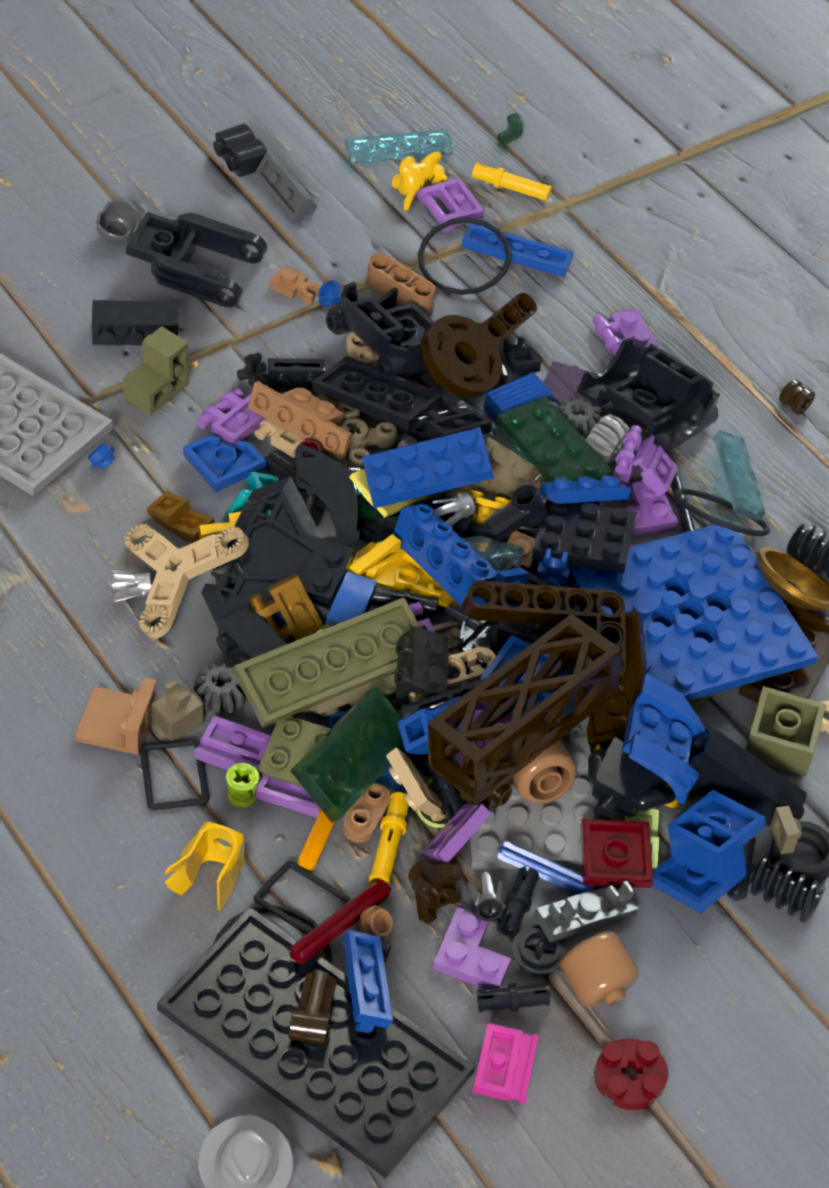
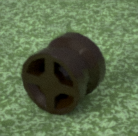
(797, 397)

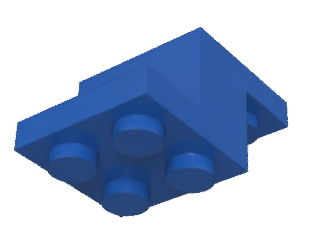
(707, 851)

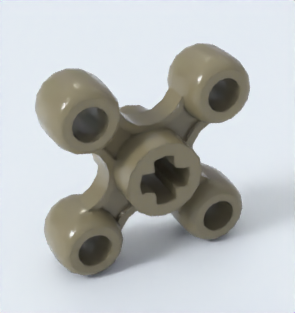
(383, 436)

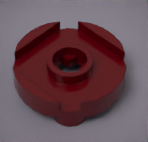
(634, 1054)

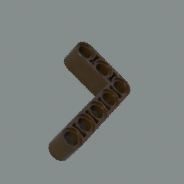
(558, 601)

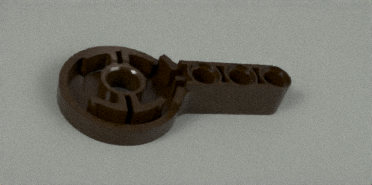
(475, 344)

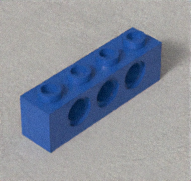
(441, 552)

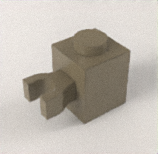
(177, 711)

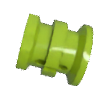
(242, 784)

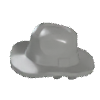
(245, 1155)

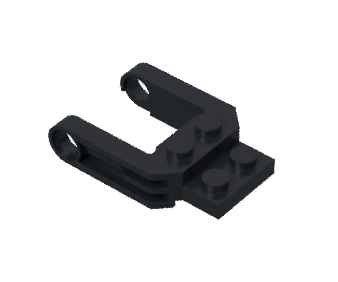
(171, 243)

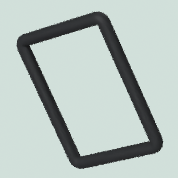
(147, 782)
(290, 864)

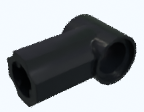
(524, 509)

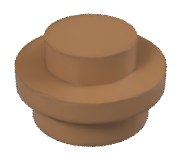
(375, 921)

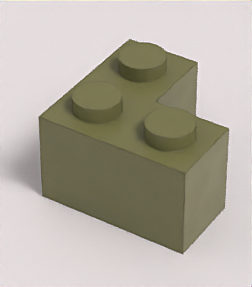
(161, 373)

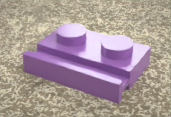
(656, 466)
(231, 743)
(455, 833)

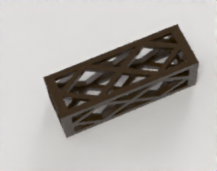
(581, 651)

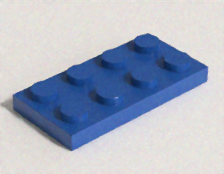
(427, 467)

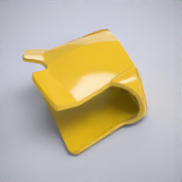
(204, 848)

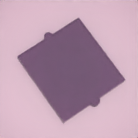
(564, 381)

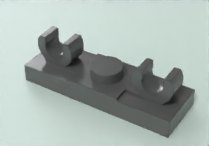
(284, 187)
(586, 911)

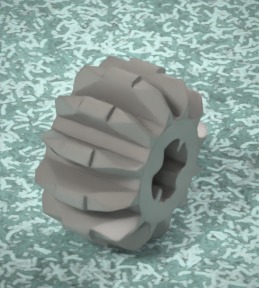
(607, 437)

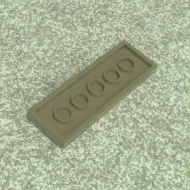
(325, 663)

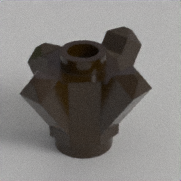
(434, 887)

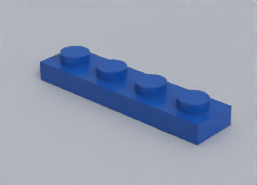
(523, 251)

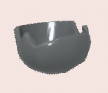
(118, 222)

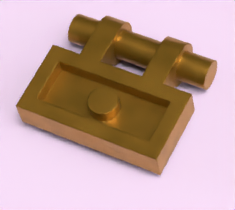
(294, 605)

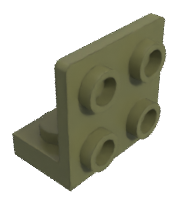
(287, 746)

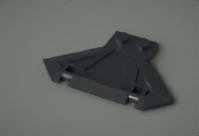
(277, 548)

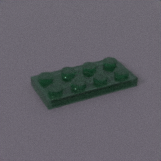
(551, 442)
(351, 755)

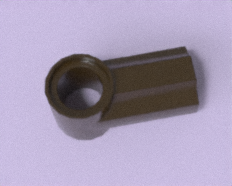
(312, 1016)

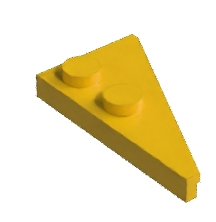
(403, 572)

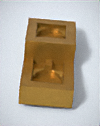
(176, 516)

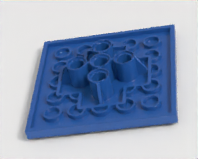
(705, 612)

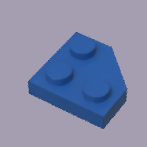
(223, 462)

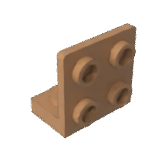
(118, 718)

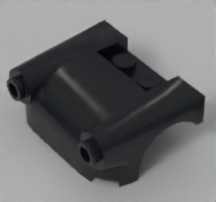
(385, 328)
(655, 392)

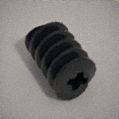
(810, 548)
(785, 889)

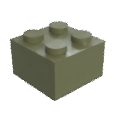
(785, 730)

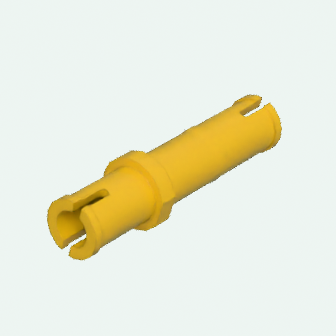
(516, 183)
(392, 827)

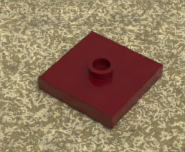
(616, 853)

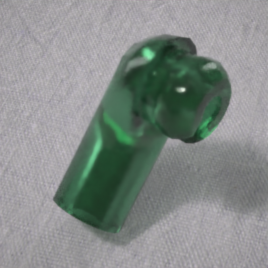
(514, 129)

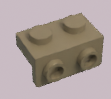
(508, 469)

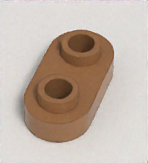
(368, 810)

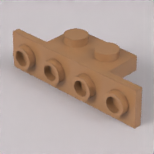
(303, 416)

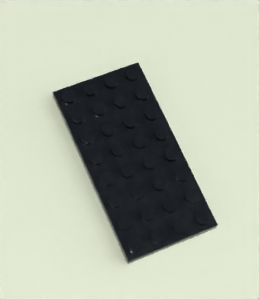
(359, 1089)

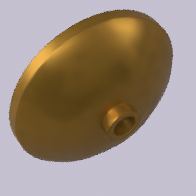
(793, 580)

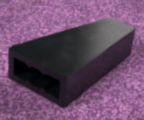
(742, 777)

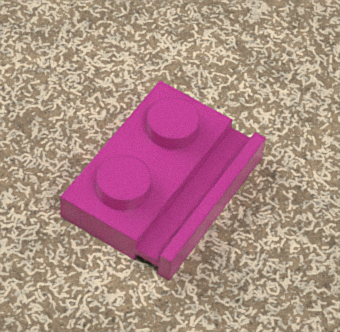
(505, 1064)

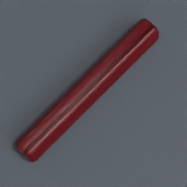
(339, 922)

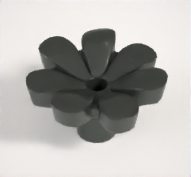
(253, 370)

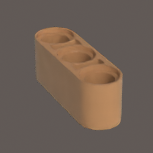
(388, 273)

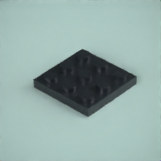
(589, 534)

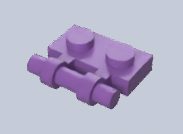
(625, 325)
(236, 423)
(625, 469)

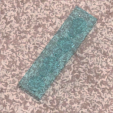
(398, 146)
(739, 476)

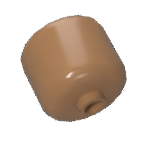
(547, 775)
(599, 969)

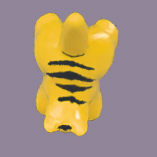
(416, 176)

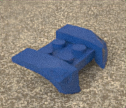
(661, 734)

